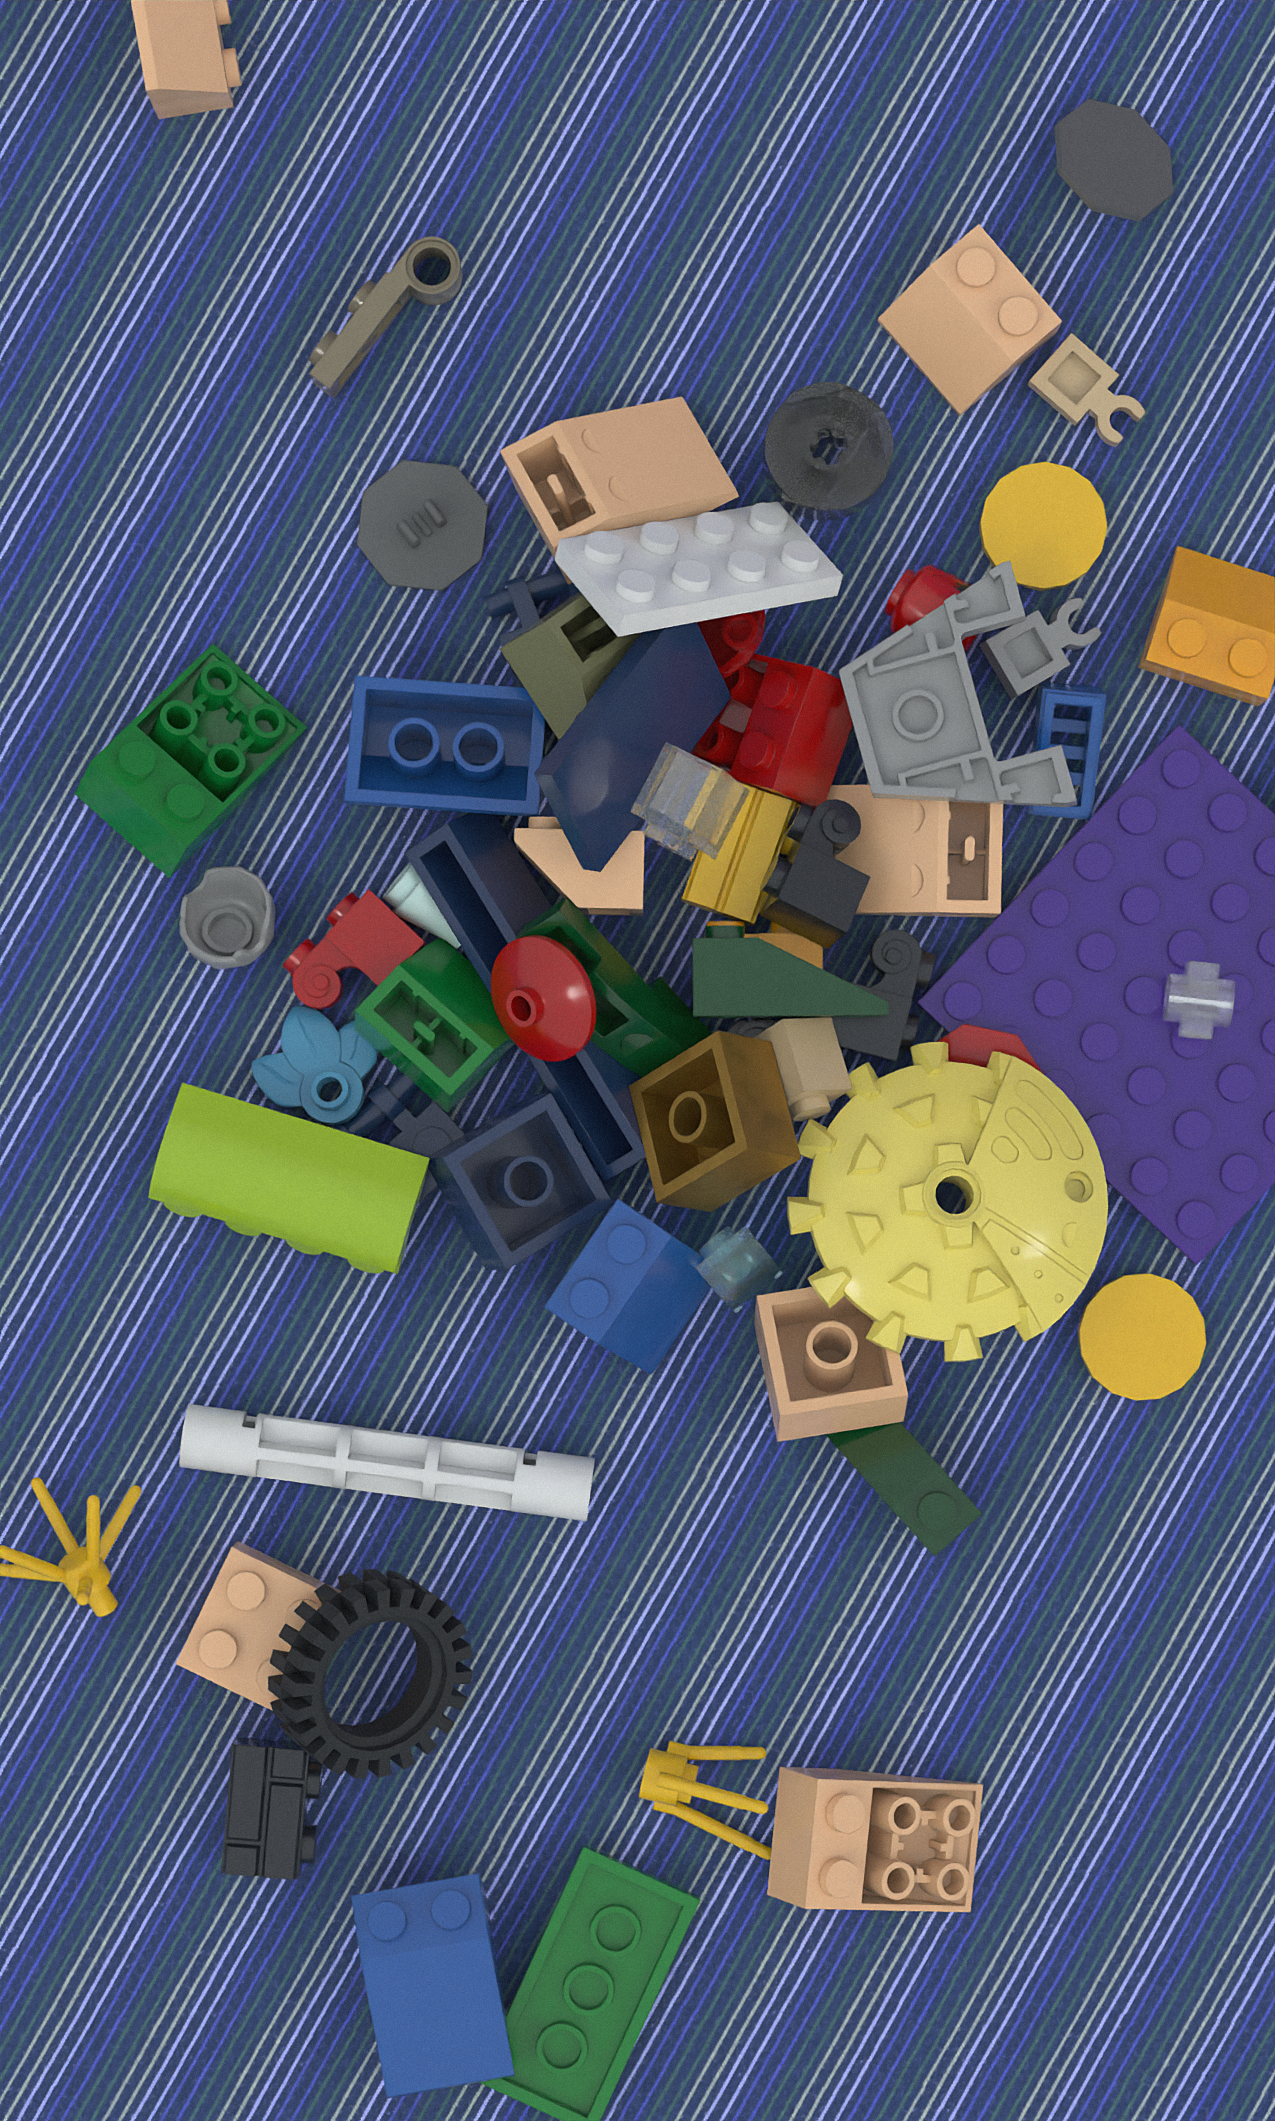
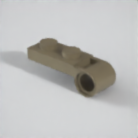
(376, 308)

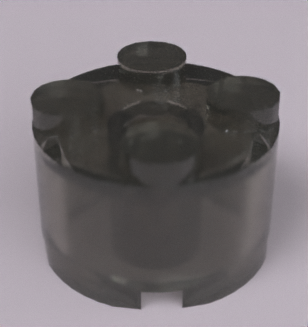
(848, 422)

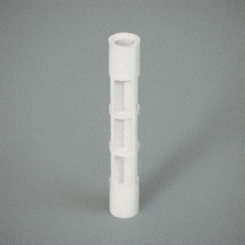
(386, 1462)

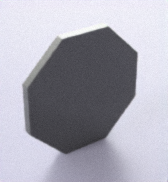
(1113, 160)
(422, 525)

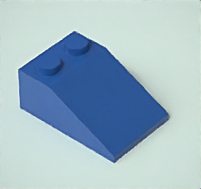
(433, 1985)

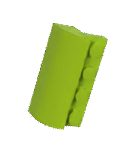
(288, 1179)

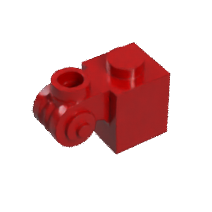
(362, 937)

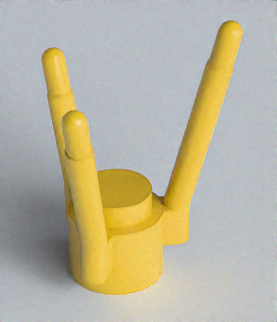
(672, 1780)

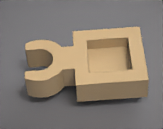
(1078, 384)

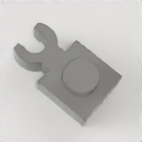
(1032, 649)

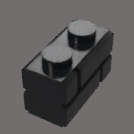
(269, 1809)

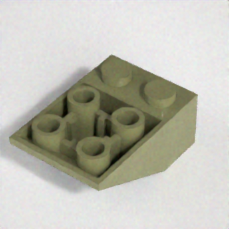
(566, 659)

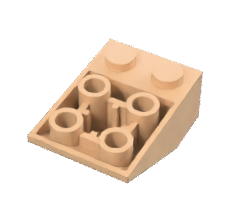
(617, 471)
(925, 855)
(873, 1841)

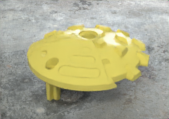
(1028, 1214)

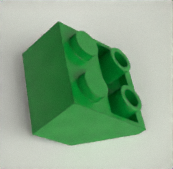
(435, 1023)

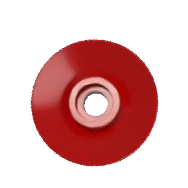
(543, 998)

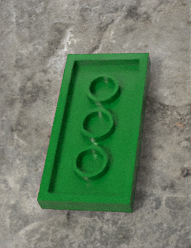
(592, 1985)

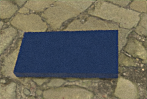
(655, 695)

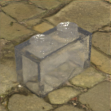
(688, 804)

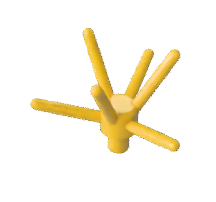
(82, 1567)

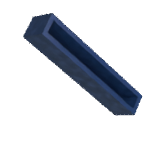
(486, 902)

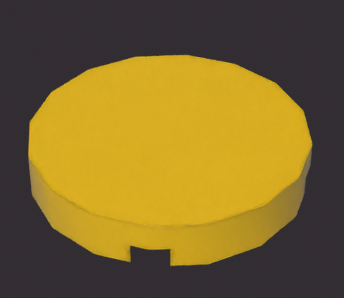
(1044, 524)
(1141, 1336)

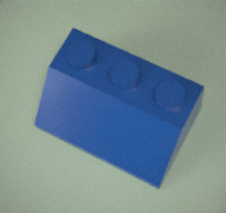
(444, 746)

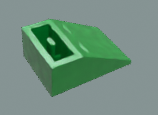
(189, 760)

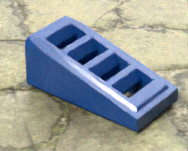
(1073, 695)

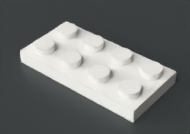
(697, 568)

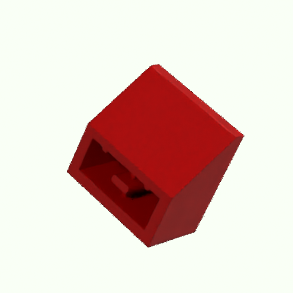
(780, 729)

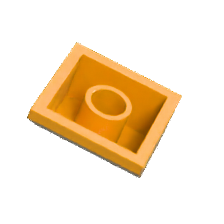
(1214, 628)

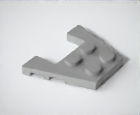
(923, 717)

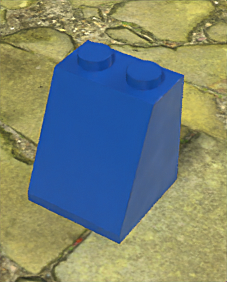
(631, 1287)

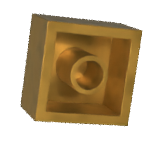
(714, 1121)

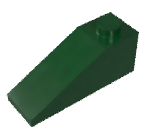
(760, 980)
(909, 1482)

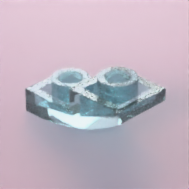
(737, 1267)

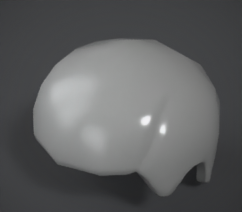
(228, 918)

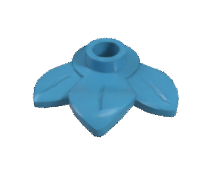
(310, 1059)

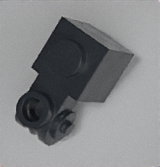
(810, 887)
(903, 969)

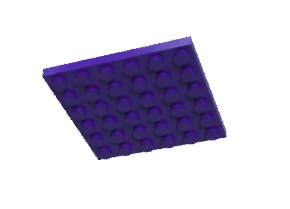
(1081, 972)

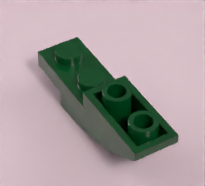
(634, 1020)

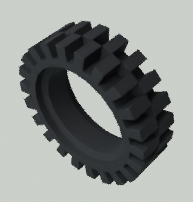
(420, 1709)

